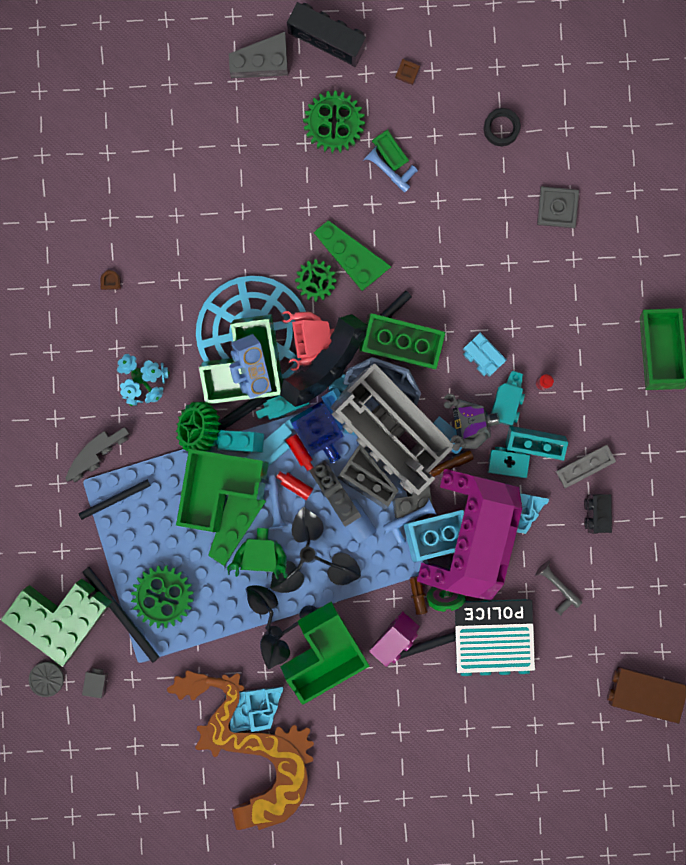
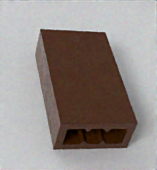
(647, 694)

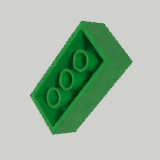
(402, 341)

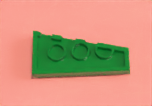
(353, 257)
(235, 522)

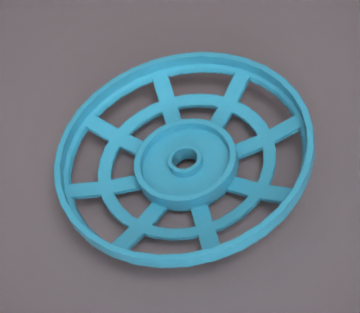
(247, 312)

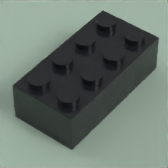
(326, 34)

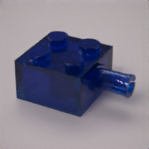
(318, 430)

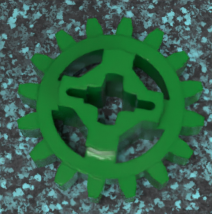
(306, 284)

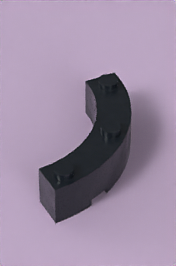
(328, 364)

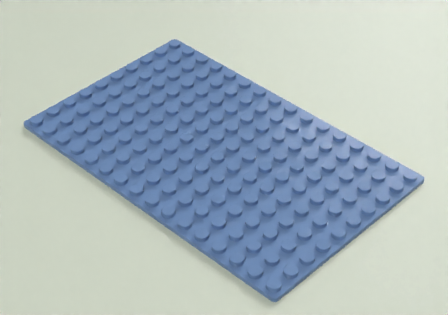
(144, 534)

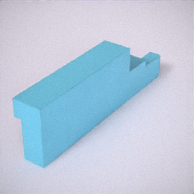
(274, 445)

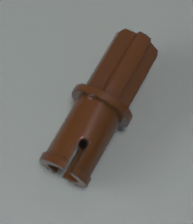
(418, 596)

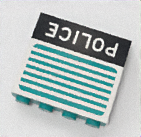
(494, 637)

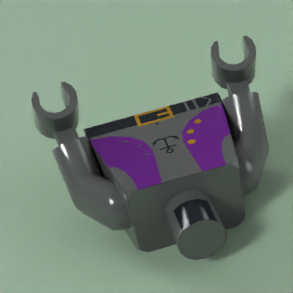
(471, 423)

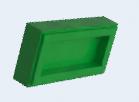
(390, 150)

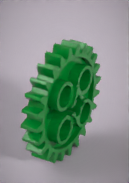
(317, 121)
(156, 613)

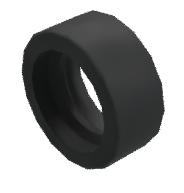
(505, 113)

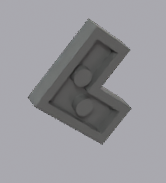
(407, 505)

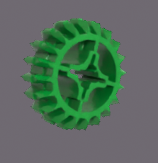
(198, 426)

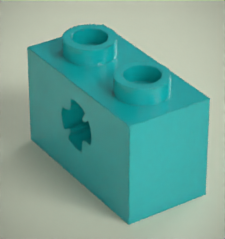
(497, 466)

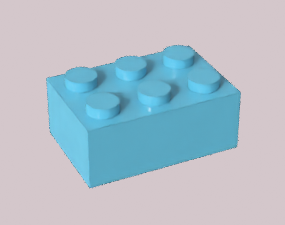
(433, 535)

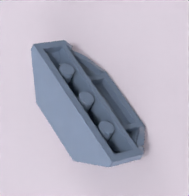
(400, 376)

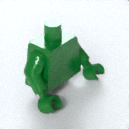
(260, 555)

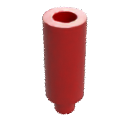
(544, 382)
(300, 452)
(295, 485)

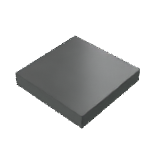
(558, 207)

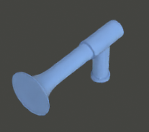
(399, 181)
(273, 488)
(394, 525)

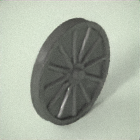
(46, 679)

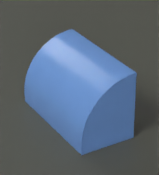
(362, 527)

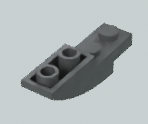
(89, 457)
(335, 493)

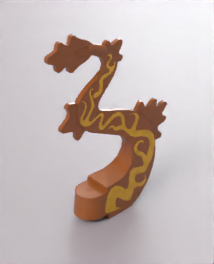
(283, 749)

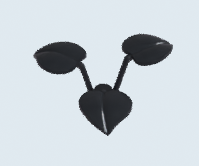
(305, 528)
(272, 649)

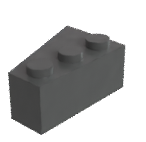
(260, 59)
(368, 479)

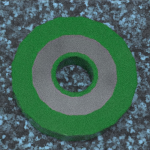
(437, 601)

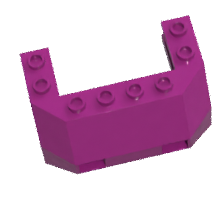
(483, 539)

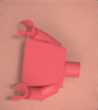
(310, 336)

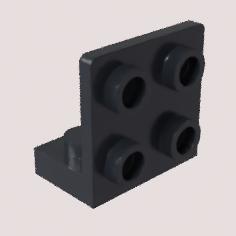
(598, 513)

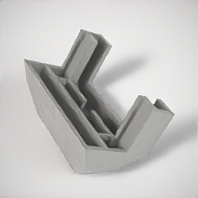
(386, 423)

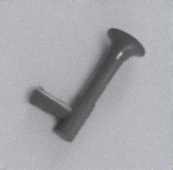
(571, 597)

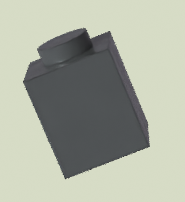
(95, 683)

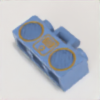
(249, 358)

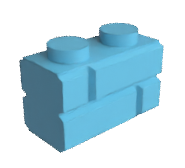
(484, 355)

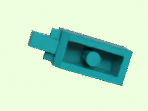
(508, 399)
(277, 408)
(240, 441)

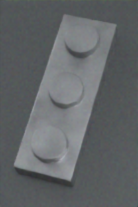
(585, 466)

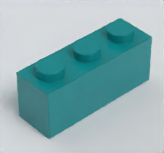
(536, 443)

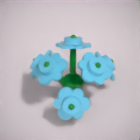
(140, 376)

